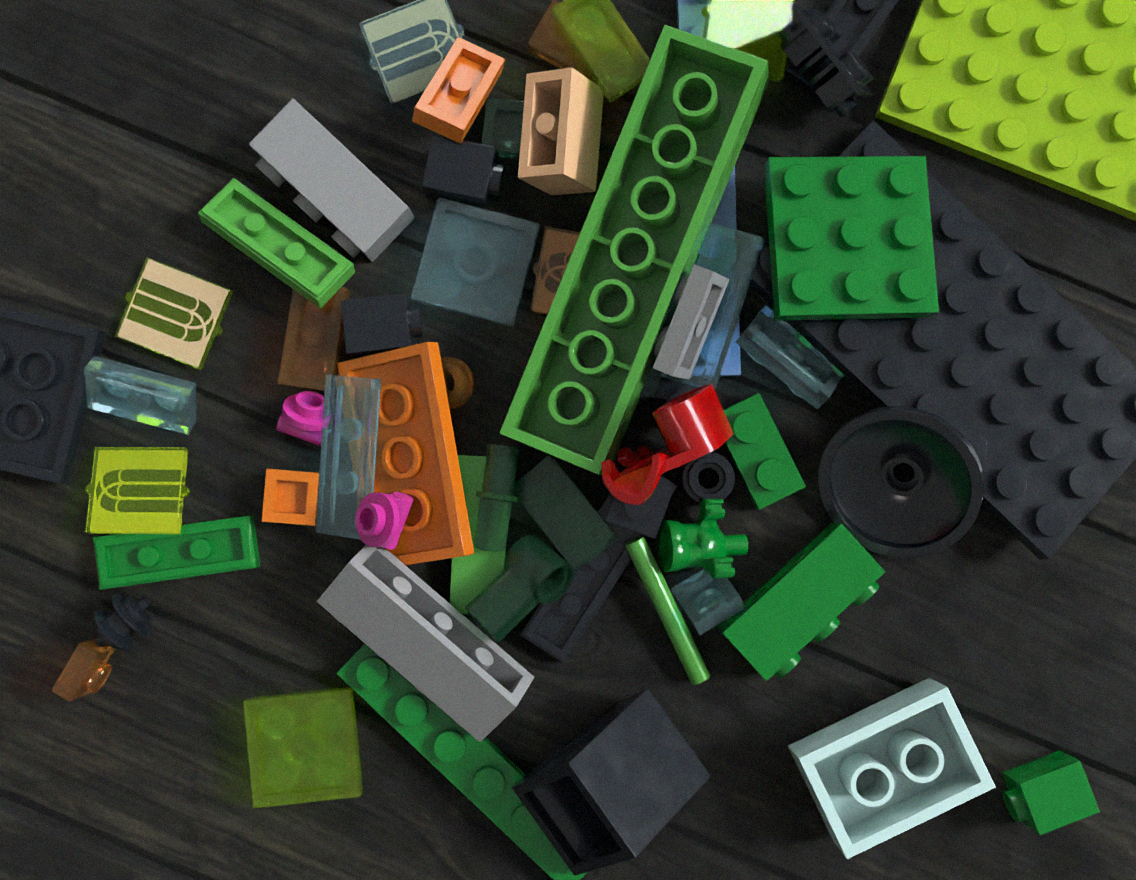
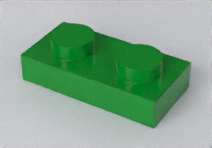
(760, 453)

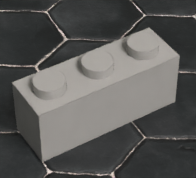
(330, 182)

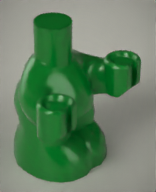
(700, 543)

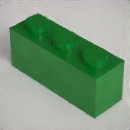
(802, 601)

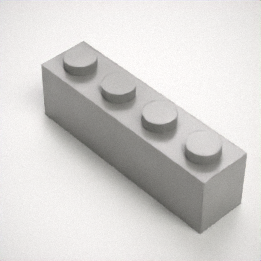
(426, 640)

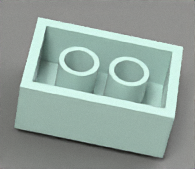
(891, 766)

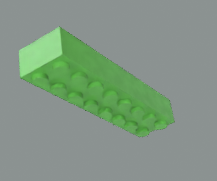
(636, 248)

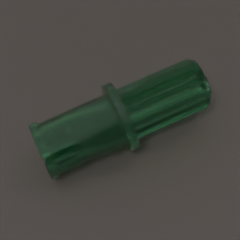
(496, 498)

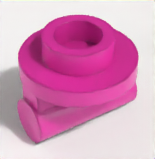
(303, 416)
(382, 518)

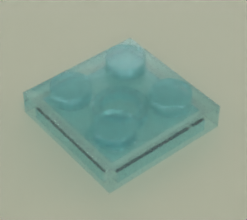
(475, 262)

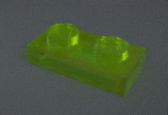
(603, 44)

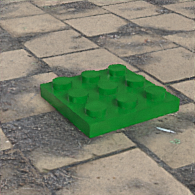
(850, 238)

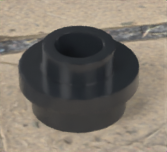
(720, 466)

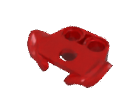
(690, 428)

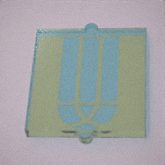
(410, 45)

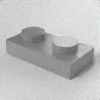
(697, 305)

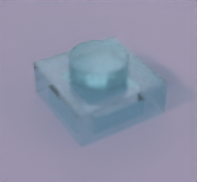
(707, 600)

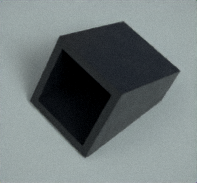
(613, 785)

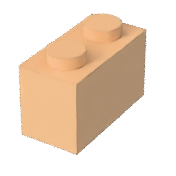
(560, 132)

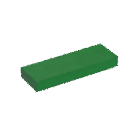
(197, 551)

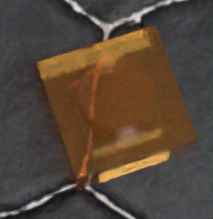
(84, 671)

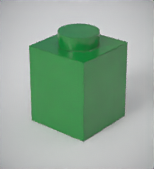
(1049, 793)

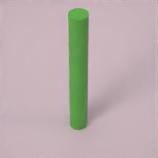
(667, 609)

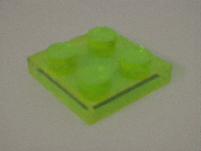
(303, 747)

